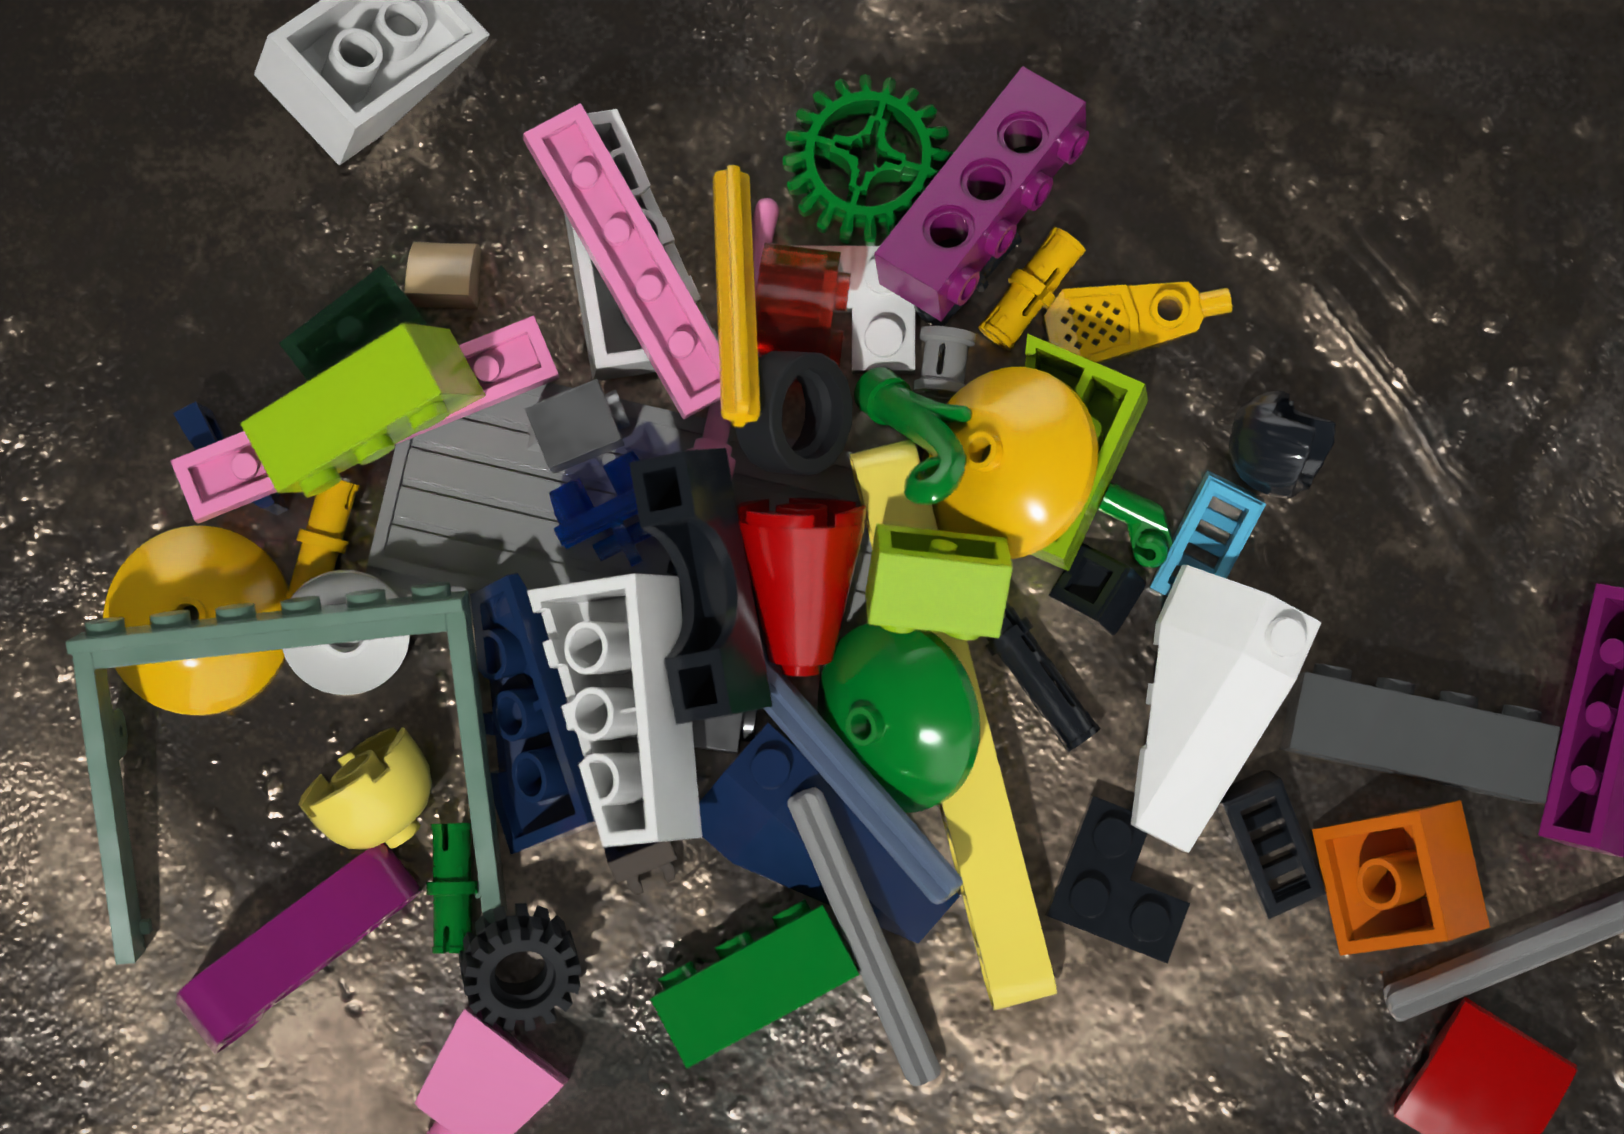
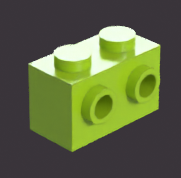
(938, 582)

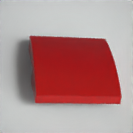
(1484, 1079)

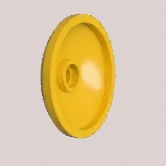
(1037, 462)
(204, 570)

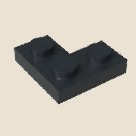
(1098, 892)

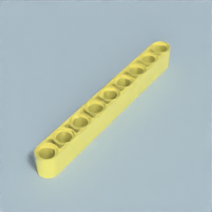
(979, 813)

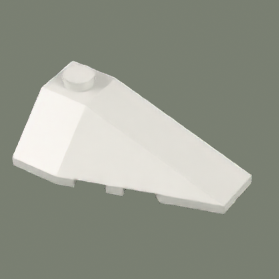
(1216, 686)

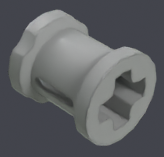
(943, 361)

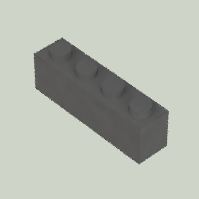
(1420, 736)

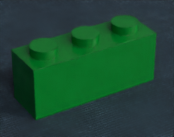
(753, 982)

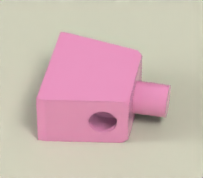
(486, 1081)

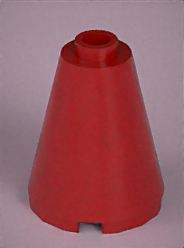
(801, 575)

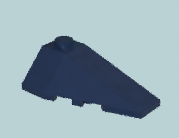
(539, 773)
(753, 828)

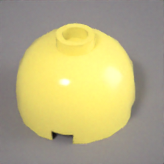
(373, 793)

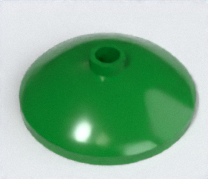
(903, 712)

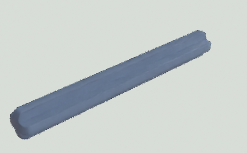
(860, 789)

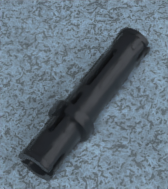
(1041, 681)

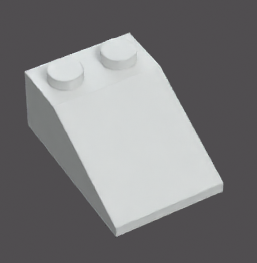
(364, 64)

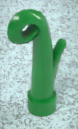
(892, 402)

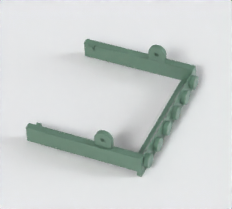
(240, 631)

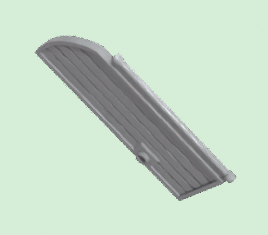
(478, 505)

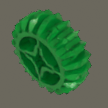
(840, 150)

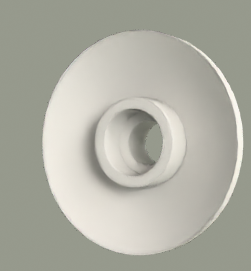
(346, 666)

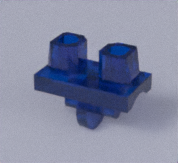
(581, 520)

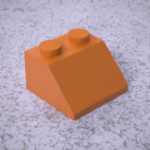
(1401, 879)

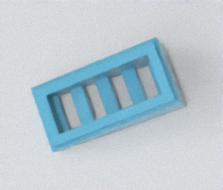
(1198, 509)

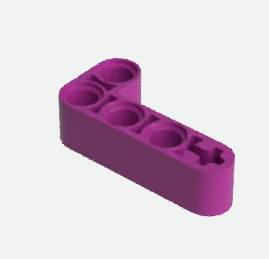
(295, 946)

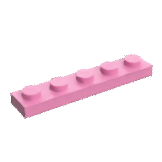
(629, 257)

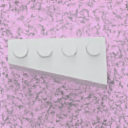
(609, 338)
(611, 662)

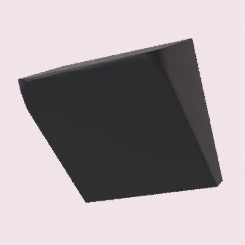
(1099, 589)

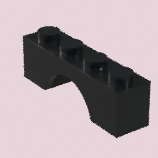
(693, 513)

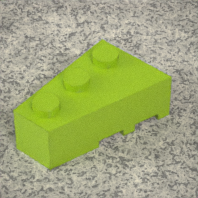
(362, 408)
(1115, 408)

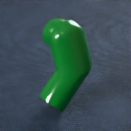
(1145, 523)

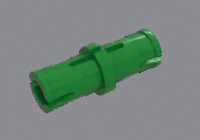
(451, 886)

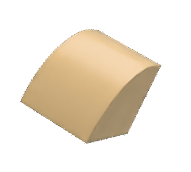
(443, 275)

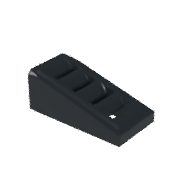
(1245, 794)

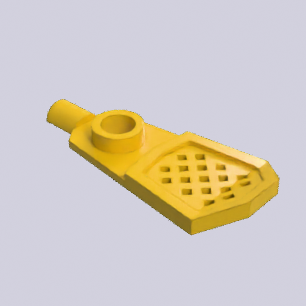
(1136, 316)

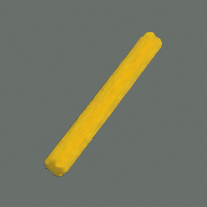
(736, 297)

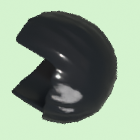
(1278, 446)

